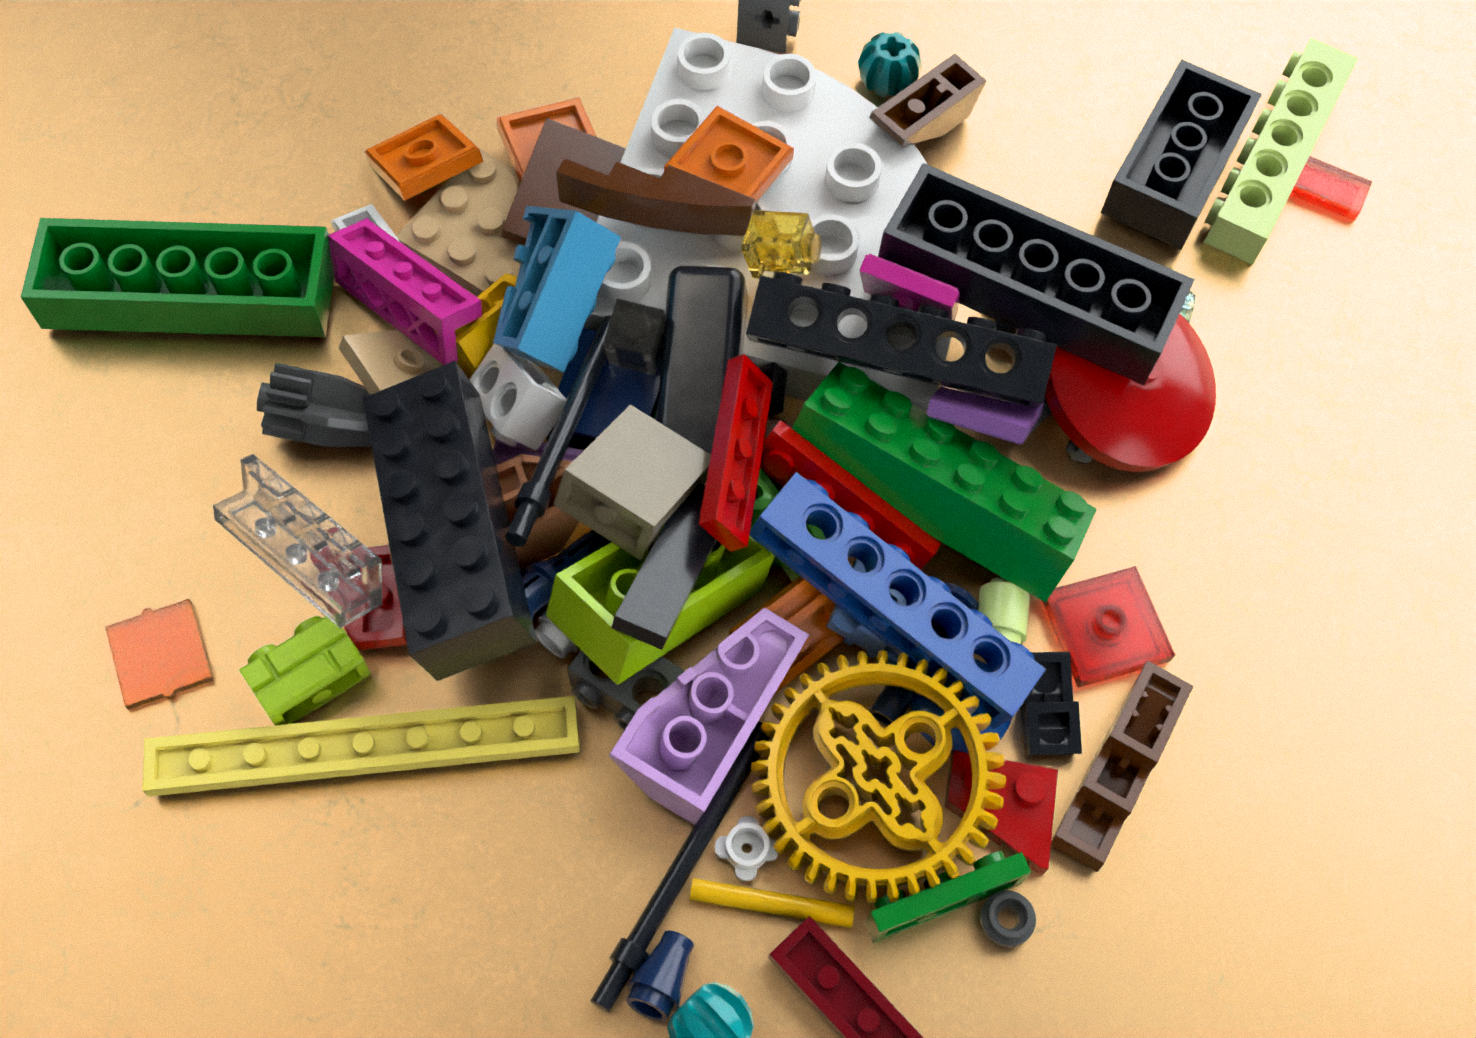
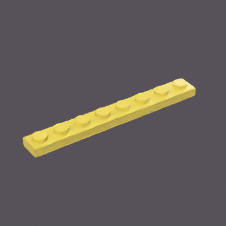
(359, 746)

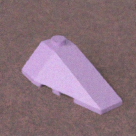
(698, 725)

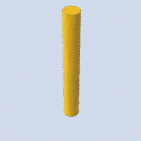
(772, 902)

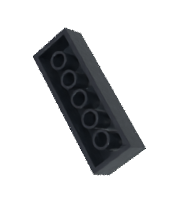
(1037, 272)
(446, 523)

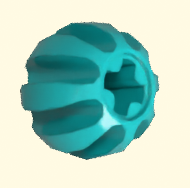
(889, 63)
(712, 1012)

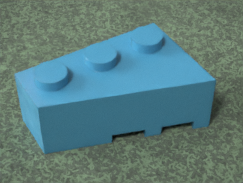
(555, 285)

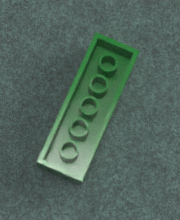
(180, 277)
(948, 481)

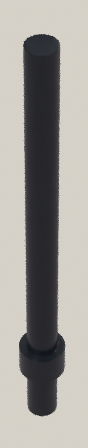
(535, 494)
(631, 952)

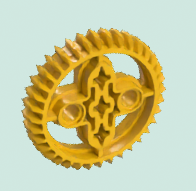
(921, 767)

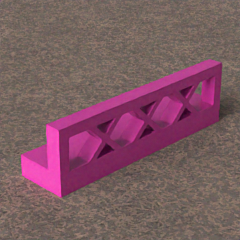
(402, 288)

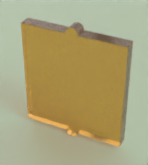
(158, 654)

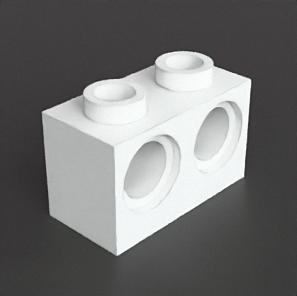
(517, 398)

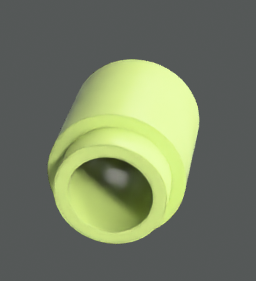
(1006, 608)

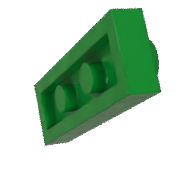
(991, 875)

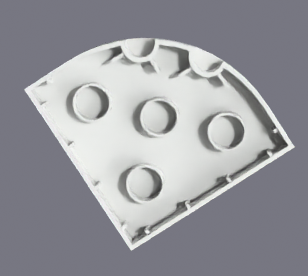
(840, 174)

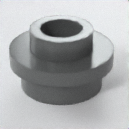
(1021, 910)

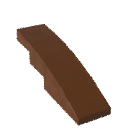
(667, 203)
(1122, 766)

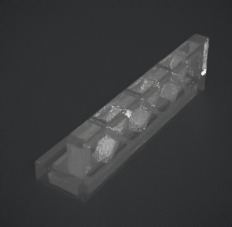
(302, 544)

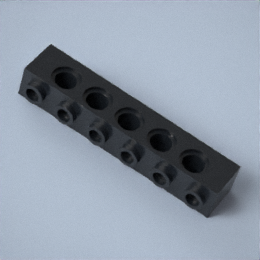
(1021, 385)

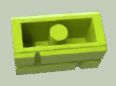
(304, 670)

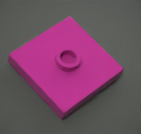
(907, 286)

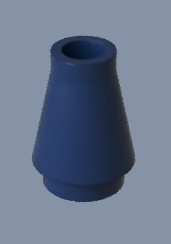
(661, 978)

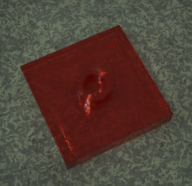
(1108, 626)

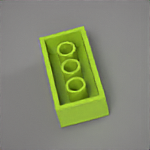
(594, 588)

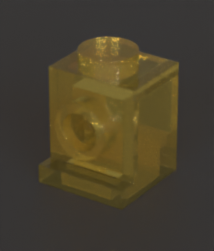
(780, 243)

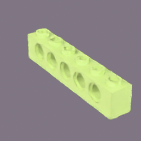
(1280, 152)

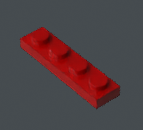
(789, 453)
(736, 454)

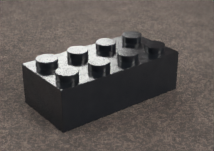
(1180, 154)

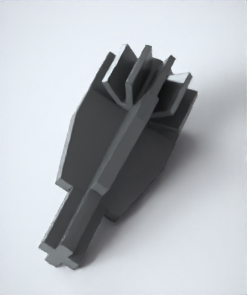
(313, 408)

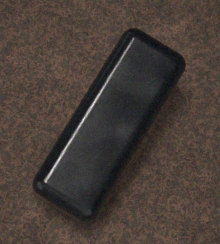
(700, 335)

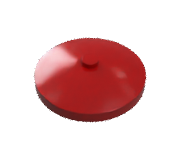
(1135, 423)

